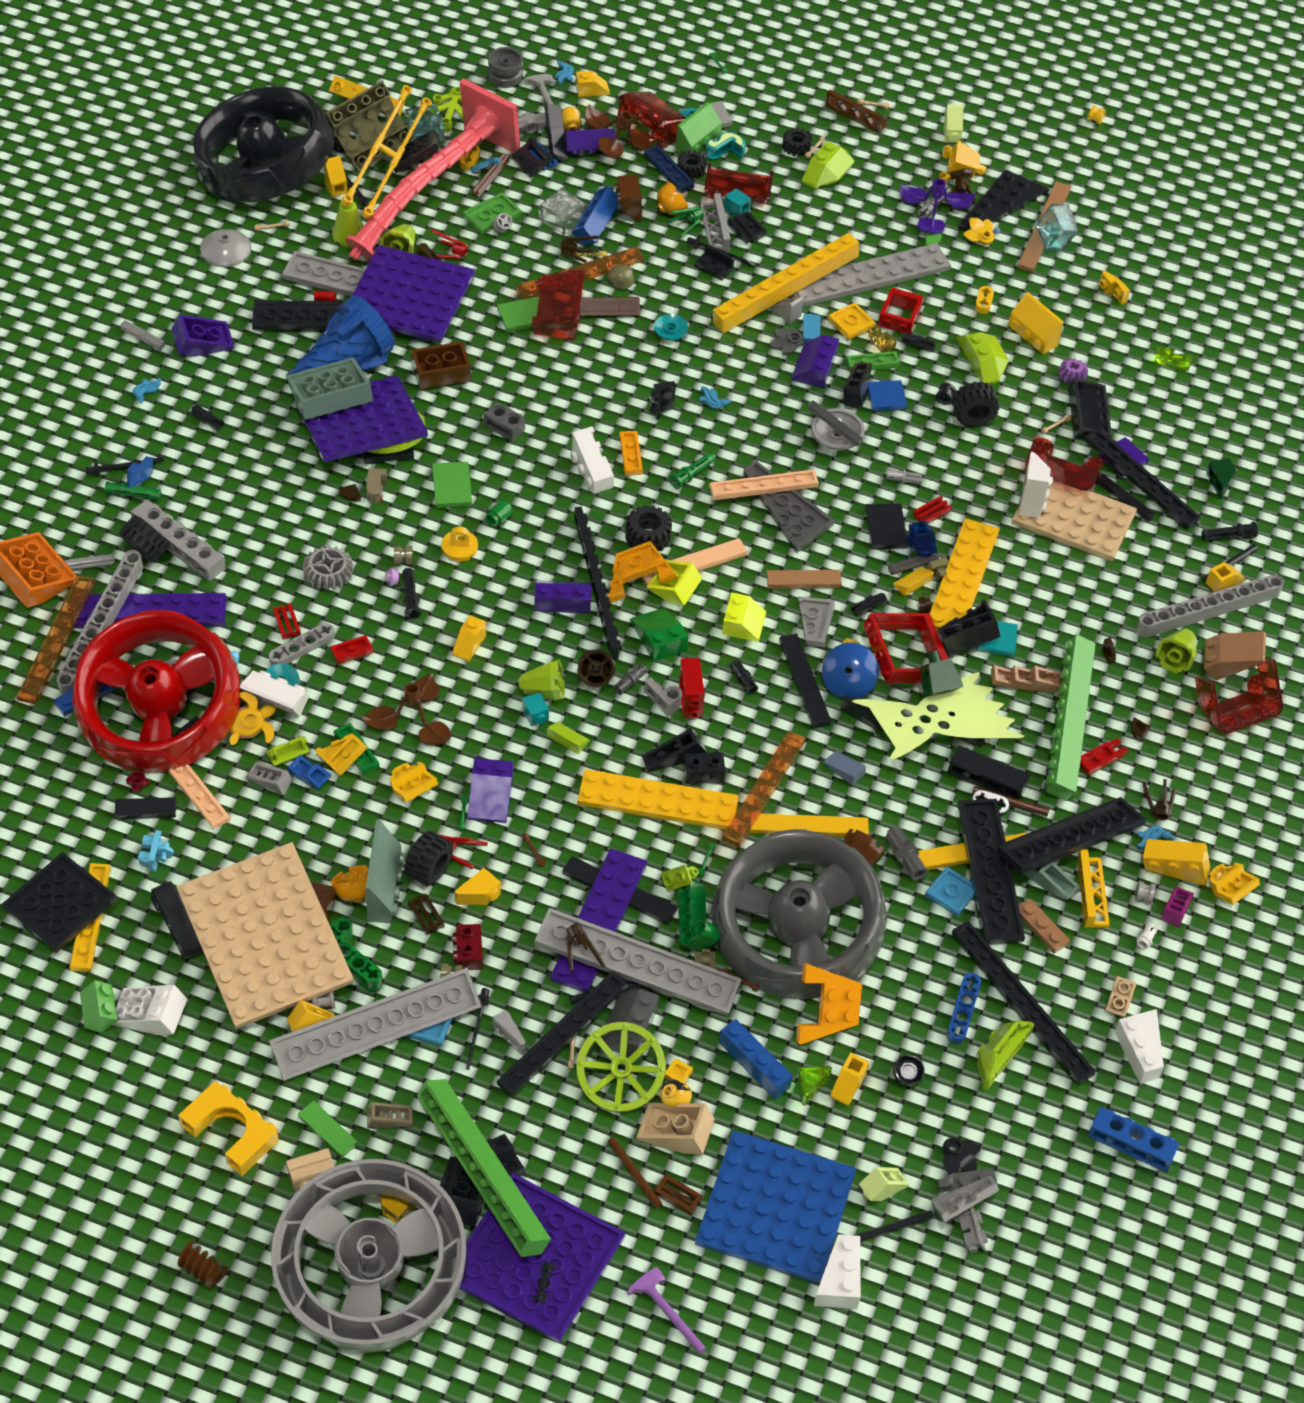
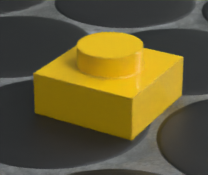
(678, 1071)

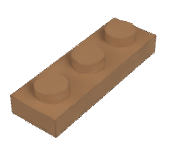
(1043, 926)

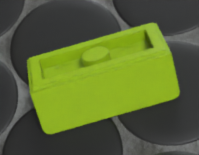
(567, 737)

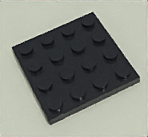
(59, 902)

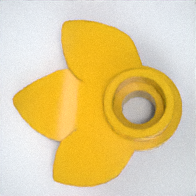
(979, 230)

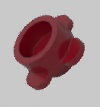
(137, 776)

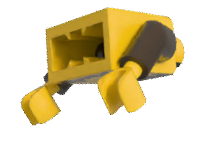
(962, 162)

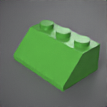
(698, 129)

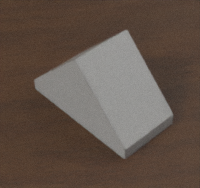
(789, 309)

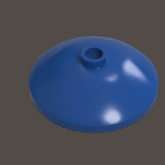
(863, 674)

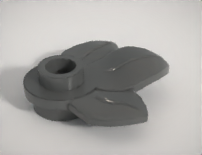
(786, 340)

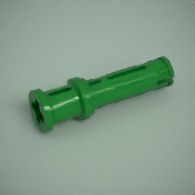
(687, 473)

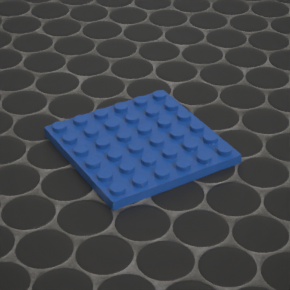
(776, 1207)

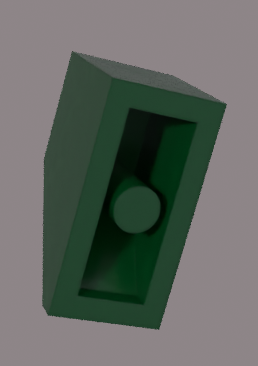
(1221, 475)

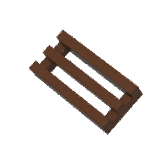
(675, 1194)

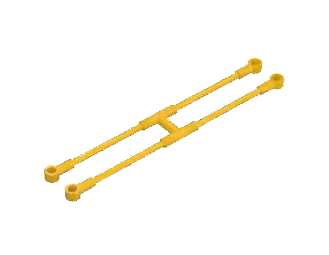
(348, 198)

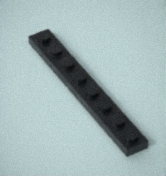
(1142, 478)
(561, 1034)

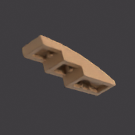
(1025, 679)

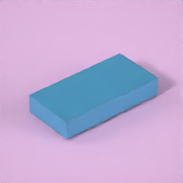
(811, 326)

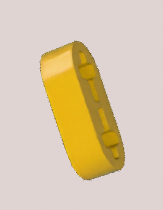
(471, 158)
(981, 299)

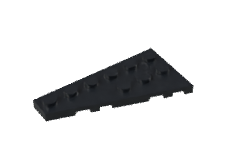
(1003, 198)

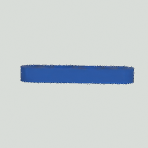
(961, 1007)

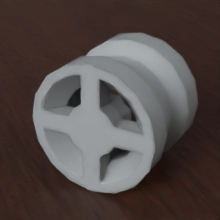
(506, 223)
(1145, 892)

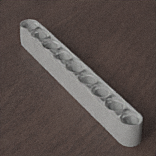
(1209, 605)
(101, 613)

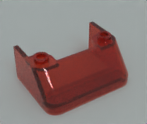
(755, 186)
(1256, 705)

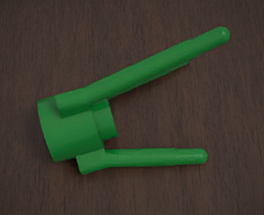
(693, 215)

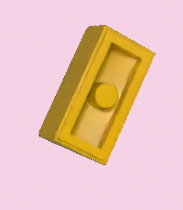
(914, 580)

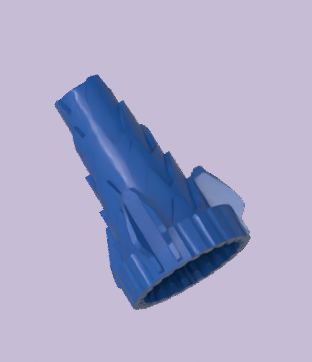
(351, 332)

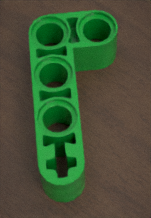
(693, 926)
(369, 974)

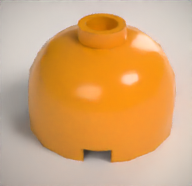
(670, 199)
(352, 884)

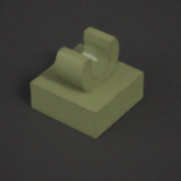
(938, 567)
(705, 957)

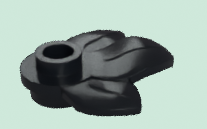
(962, 1158)

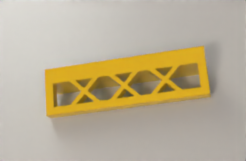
(1088, 892)

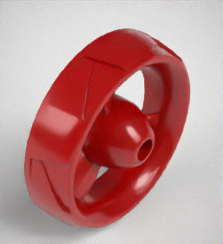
(156, 691)

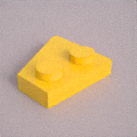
(342, 752)

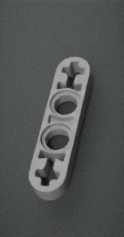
(300, 643)

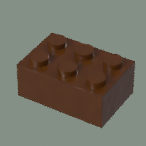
(441, 365)

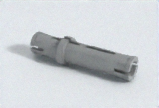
(929, 205)

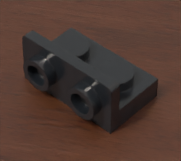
(715, 262)
(662, 398)

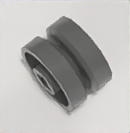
(505, 67)

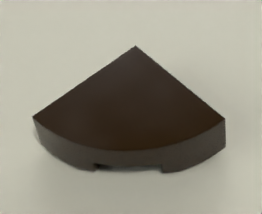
(350, 492)
(1108, 650)
(1139, 729)

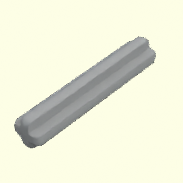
(142, 335)
(90, 562)

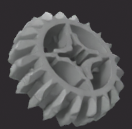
(328, 567)

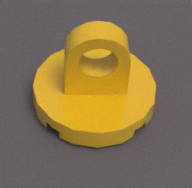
(459, 544)

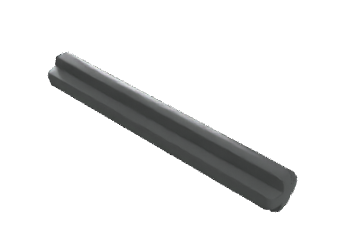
(835, 423)

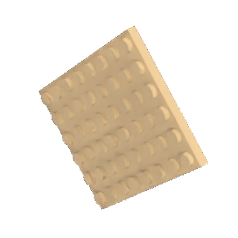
(264, 935)

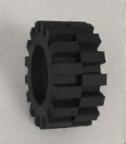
(790, 141)
(697, 159)

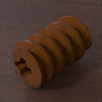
(200, 1266)

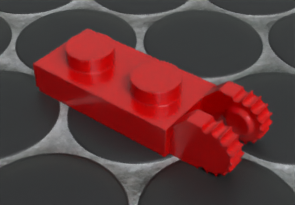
(1102, 756)

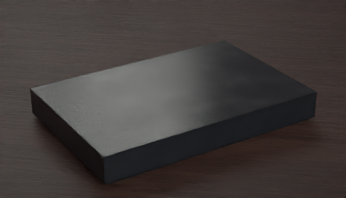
(886, 526)

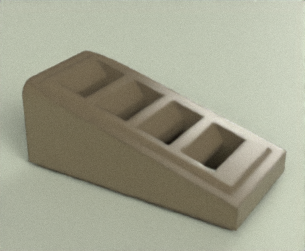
(389, 1122)

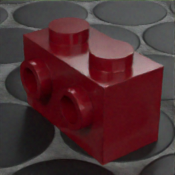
(469, 946)

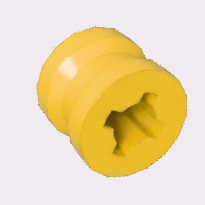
(1096, 114)

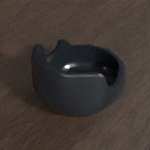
(908, 1070)

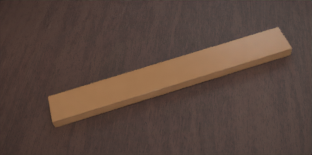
(1035, 245)

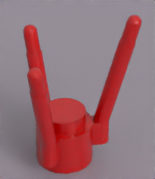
(458, 247)
(455, 840)

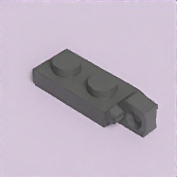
(958, 1180)

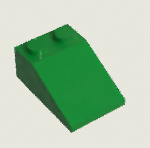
(660, 634)

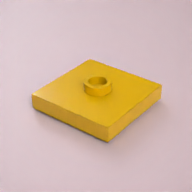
(851, 321)

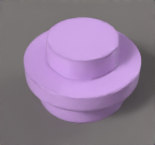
(392, 576)

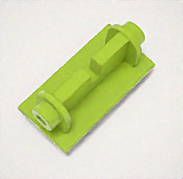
(288, 751)
(679, 877)

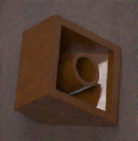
(629, 196)

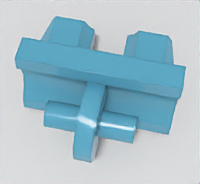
(157, 850)

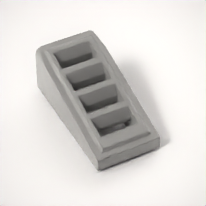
(280, 782)
(508, 1030)

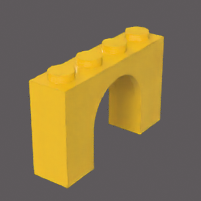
(219, 1103)

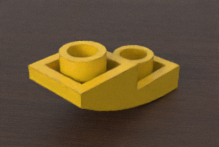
(1112, 284)

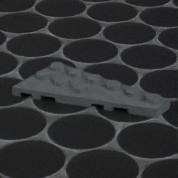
(793, 513)

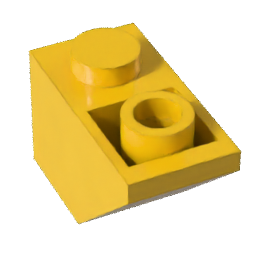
(335, 177)
(1224, 577)
(850, 1079)
(395, 1208)

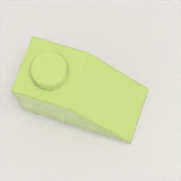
(953, 123)
(883, 1183)

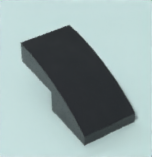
(506, 1154)

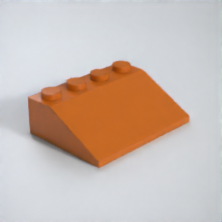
(32, 569)

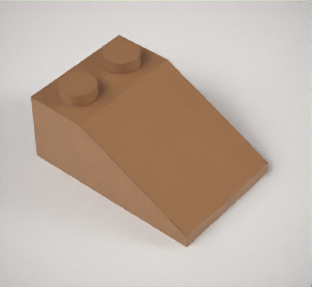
(1233, 653)

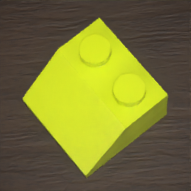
(679, 589)
(743, 618)

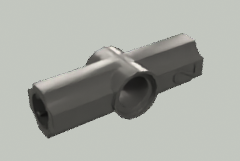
(906, 853)

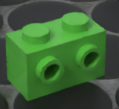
(98, 1006)

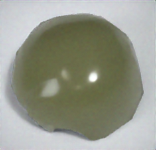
(621, 276)

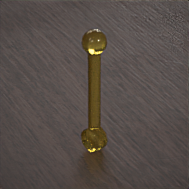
(604, 253)

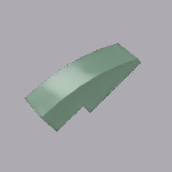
(1054, 880)

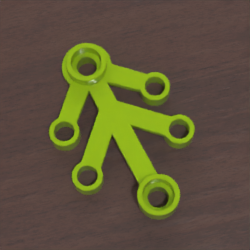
(455, 96)

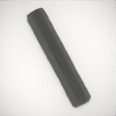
(911, 563)

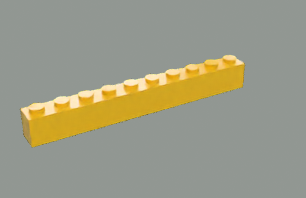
(785, 283)

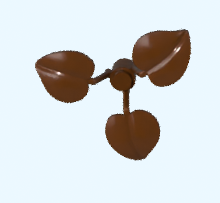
(613, 149)
(423, 689)

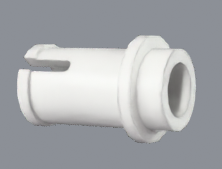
(1145, 939)

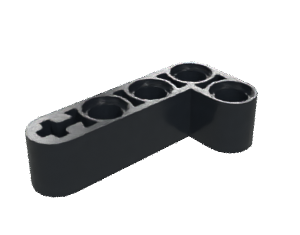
(175, 916)

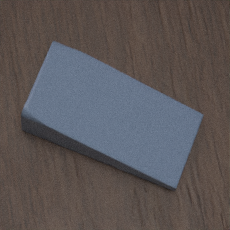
(845, 767)

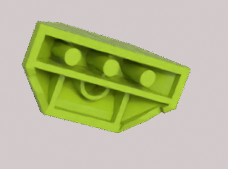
(827, 166)
(984, 355)
(1001, 1049)

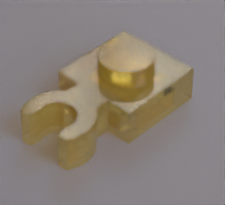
(882, 341)

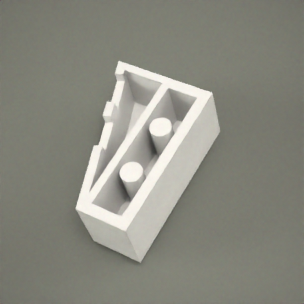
(590, 461)
(1142, 1044)
(842, 1278)

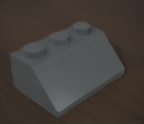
(636, 1008)

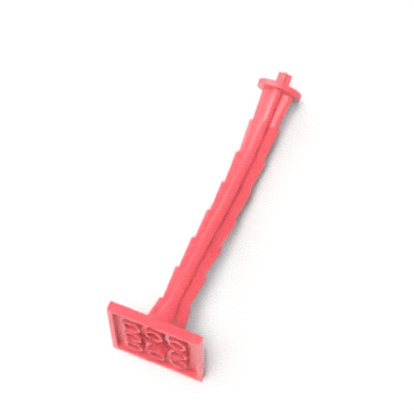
(484, 117)

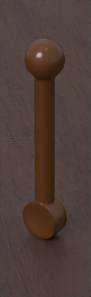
(541, 862)
(755, 987)

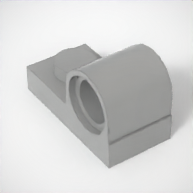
(667, 700)

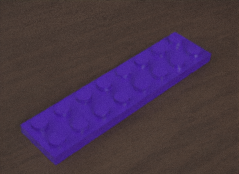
(205, 608)
(605, 908)

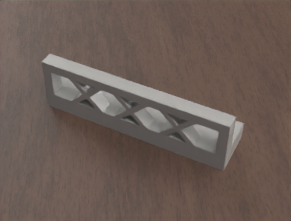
(719, 226)

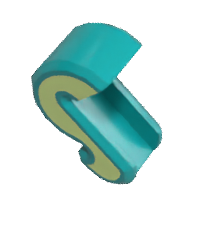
(725, 142)

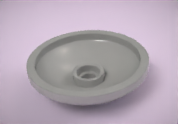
(225, 248)
(830, 437)

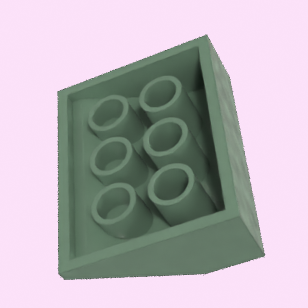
(330, 388)
(383, 876)

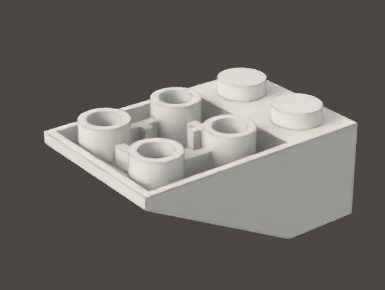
(150, 1009)

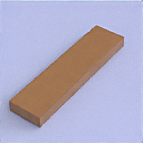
(803, 579)

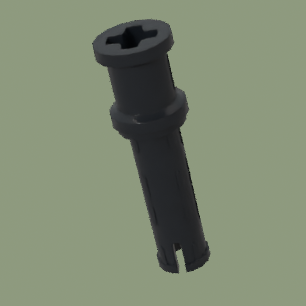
(1238, 531)
(410, 599)

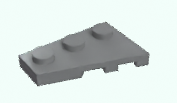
(816, 619)
(963, 1198)

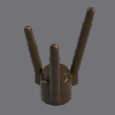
(961, 186)
(568, 247)
(424, 250)
(1162, 809)
(577, 936)

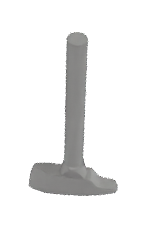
(540, 81)

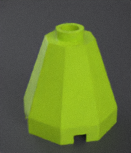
(399, 238)
(1177, 651)
(544, 679)

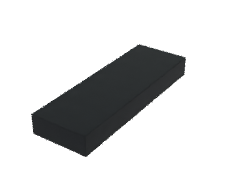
(145, 808)

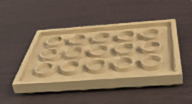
(1081, 520)

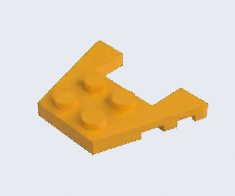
(635, 564)
(838, 1004)

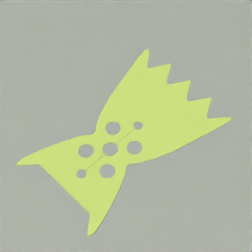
(973, 717)

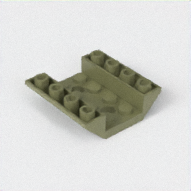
(362, 115)

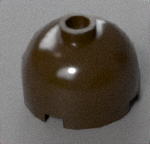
(596, 668)

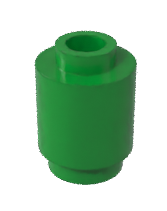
(499, 513)

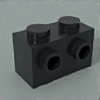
(704, 767)

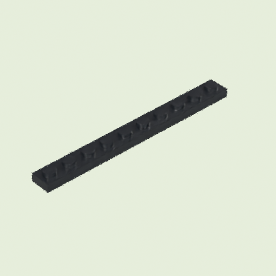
(598, 587)
(1023, 1003)

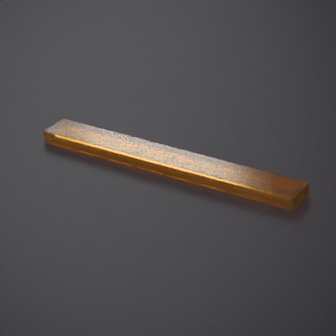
(592, 269)
(56, 640)
(763, 789)

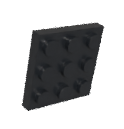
(417, 150)

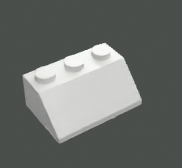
(1035, 487)
(276, 692)

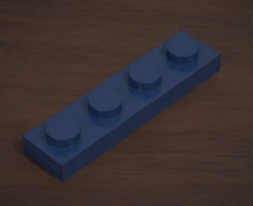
(669, 168)

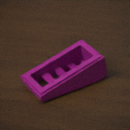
(1177, 907)

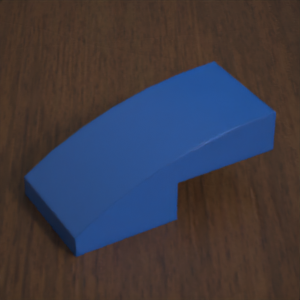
(140, 472)
(308, 773)

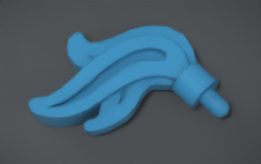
(565, 74)
(495, 160)
(146, 387)
(711, 398)
(1152, 833)

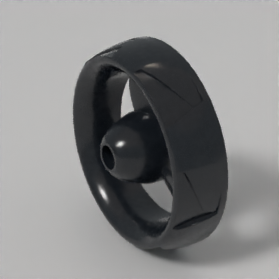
(272, 160)

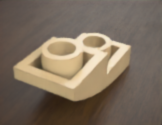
(1121, 997)

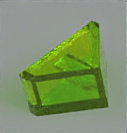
(811, 1081)

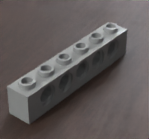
(182, 542)

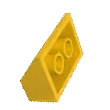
(1036, 324)

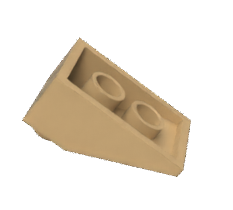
(677, 1128)

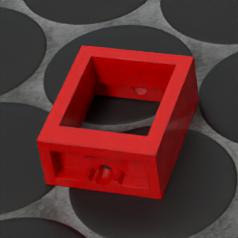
(904, 300)
(692, 687)

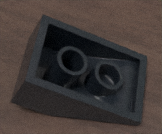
(462, 1191)

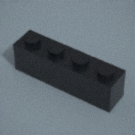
(988, 773)

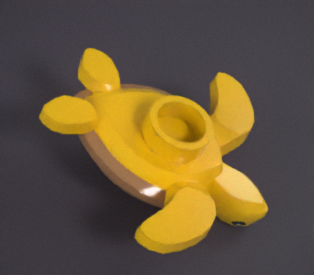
(251, 720)

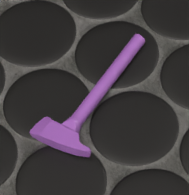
(646, 1285)

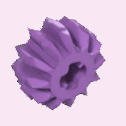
(1072, 369)

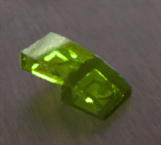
(1169, 359)

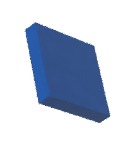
(887, 395)

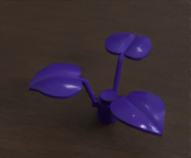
(915, 195)

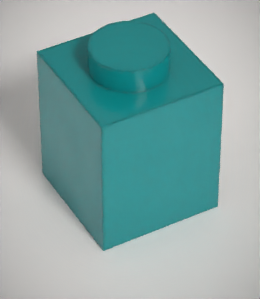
(737, 202)
(535, 709)

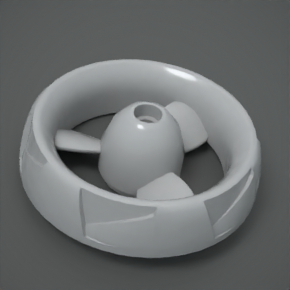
(370, 1253)

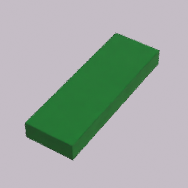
(366, 761)

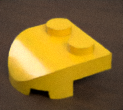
(411, 781)
(1232, 882)

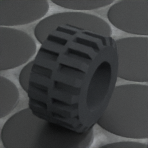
(975, 404)
(652, 519)
(144, 538)
(428, 858)

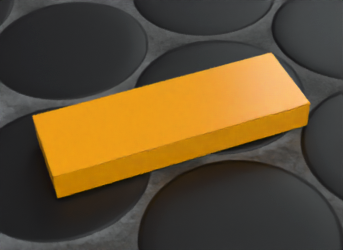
(630, 453)

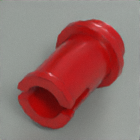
(324, 296)

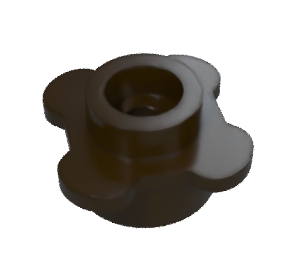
(925, 603)

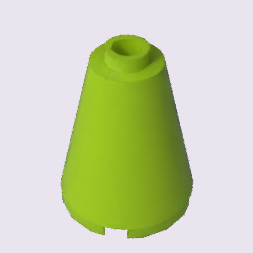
(346, 223)

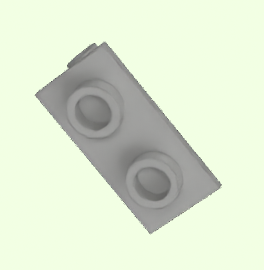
(976, 1238)

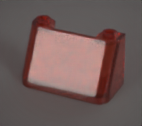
(654, 114)
(559, 304)
(1065, 472)

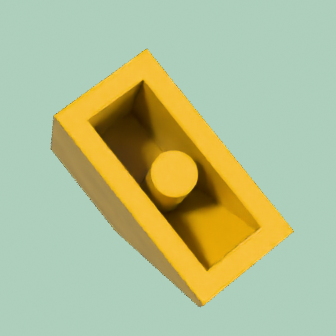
(590, 84)
(469, 638)
(478, 889)
(307, 1014)

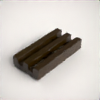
(433, 927)

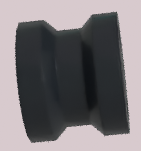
(945, 393)

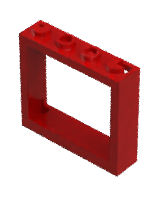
(901, 621)

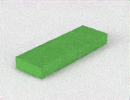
(879, 361)
(327, 1129)

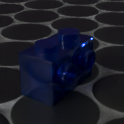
(922, 539)

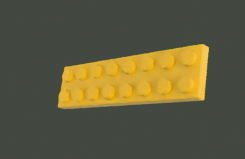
(964, 572)
(657, 799)

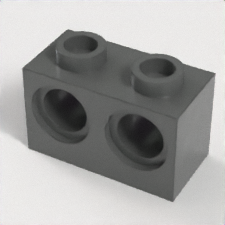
(504, 421)

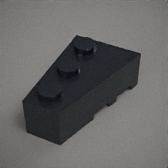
(970, 630)

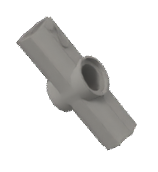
(530, 123)

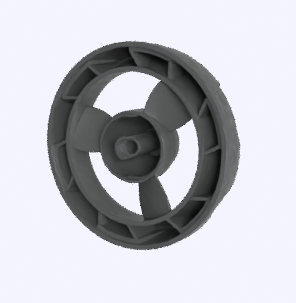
(799, 911)

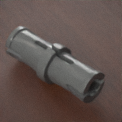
(630, 679)

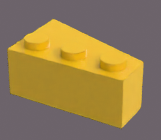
(1178, 860)

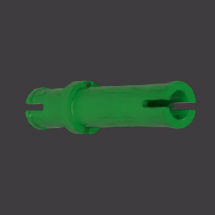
(135, 491)

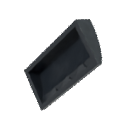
(1089, 408)

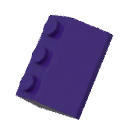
(586, 140)
(816, 361)
(562, 596)

